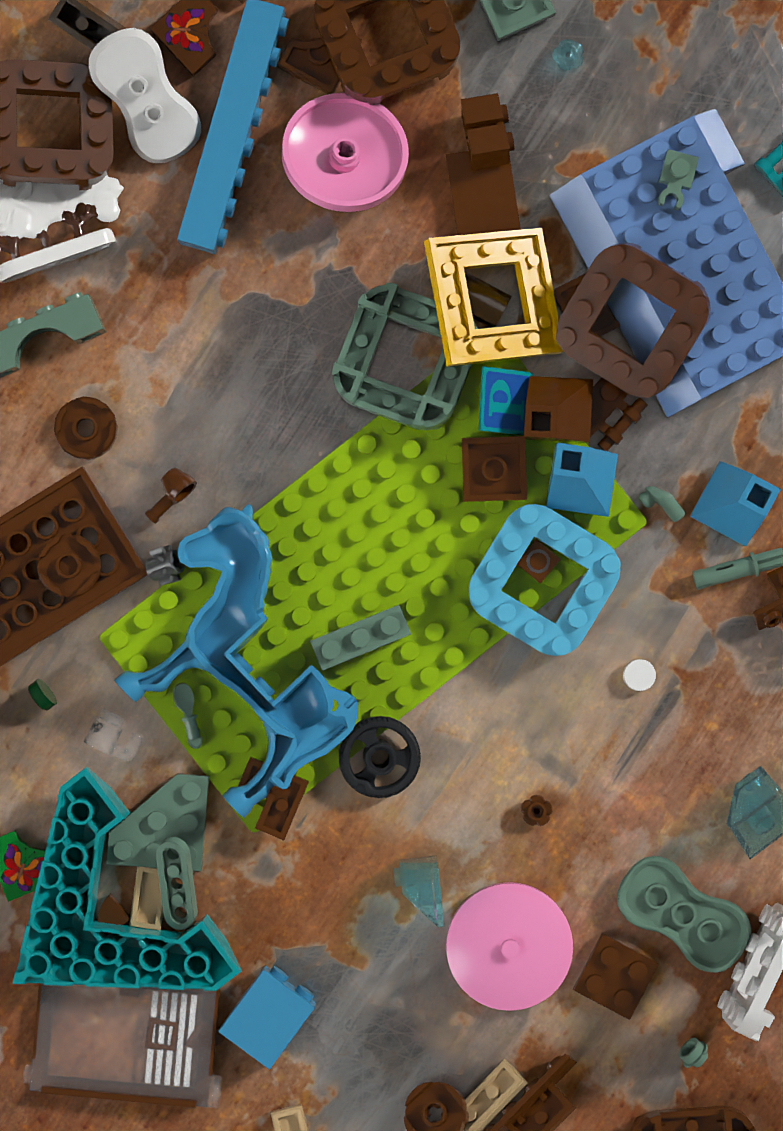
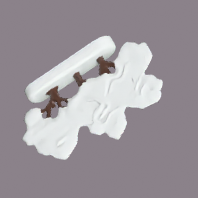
(34, 206)

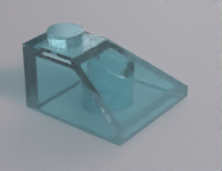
(756, 812)
(421, 886)

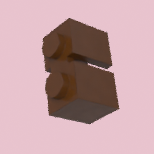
(486, 131)

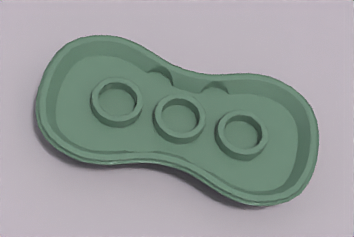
(663, 900)

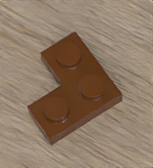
(280, 803)

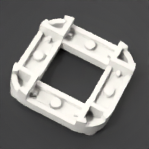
(753, 985)

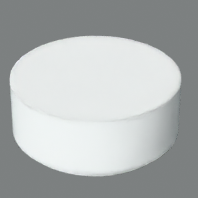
(639, 675)

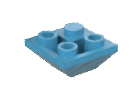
(581, 479)
(735, 503)

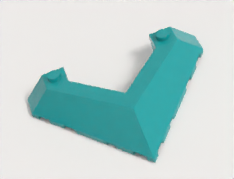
(70, 947)

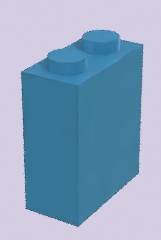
(268, 1016)

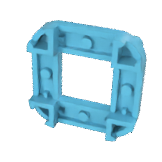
(585, 602)

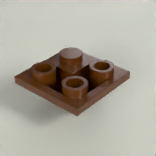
(558, 409)

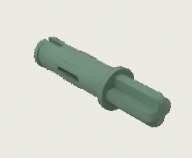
(738, 568)

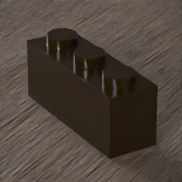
(84, 21)

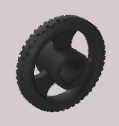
(365, 780)

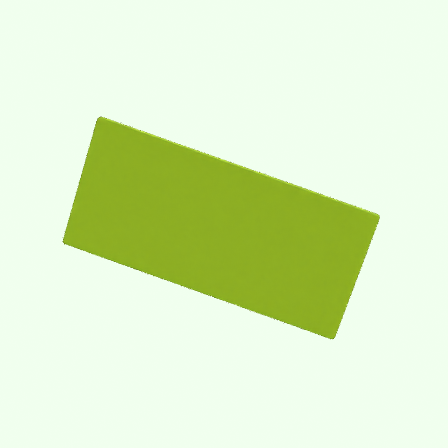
(346, 541)

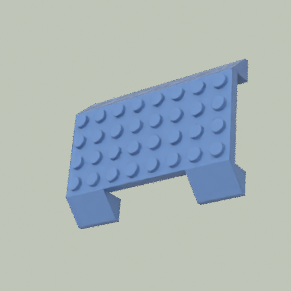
(702, 240)

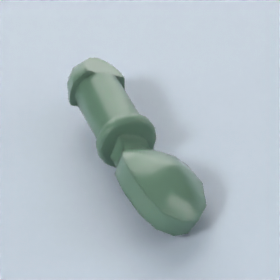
(184, 701)

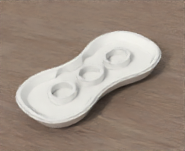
(133, 75)

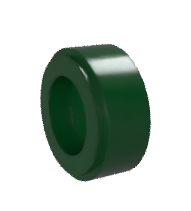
(42, 695)

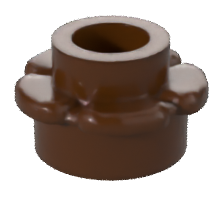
(528, 807)

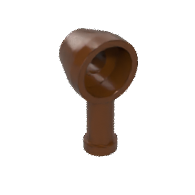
(177, 487)

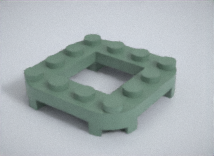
(360, 347)

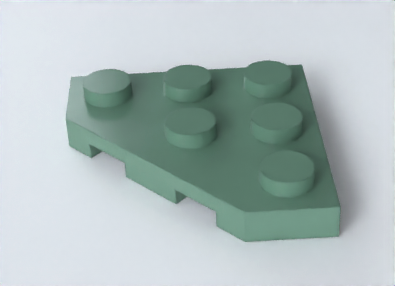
(172, 811)

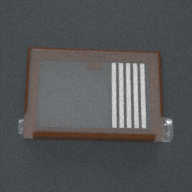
(126, 1044)

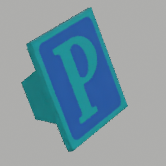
(503, 400)

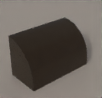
(486, 301)

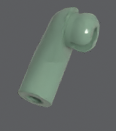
(664, 499)

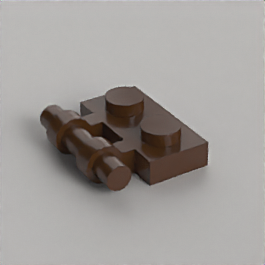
(605, 400)

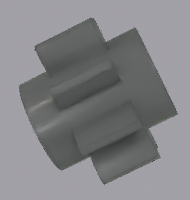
(164, 565)

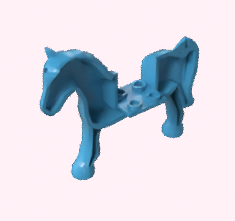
(301, 717)

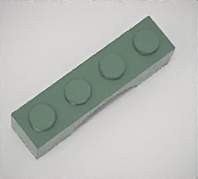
(75, 318)

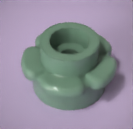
(693, 1053)

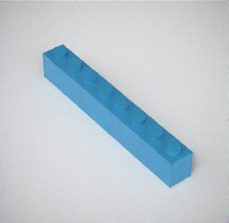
(232, 126)

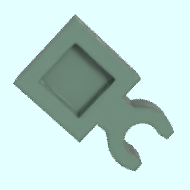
(677, 174)

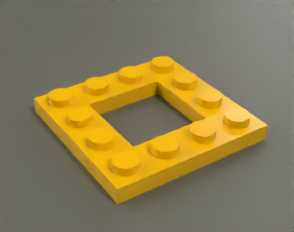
(460, 340)

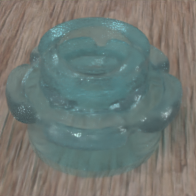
(564, 47)

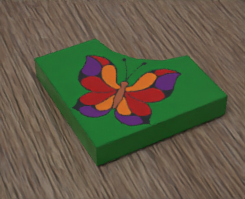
(18, 866)

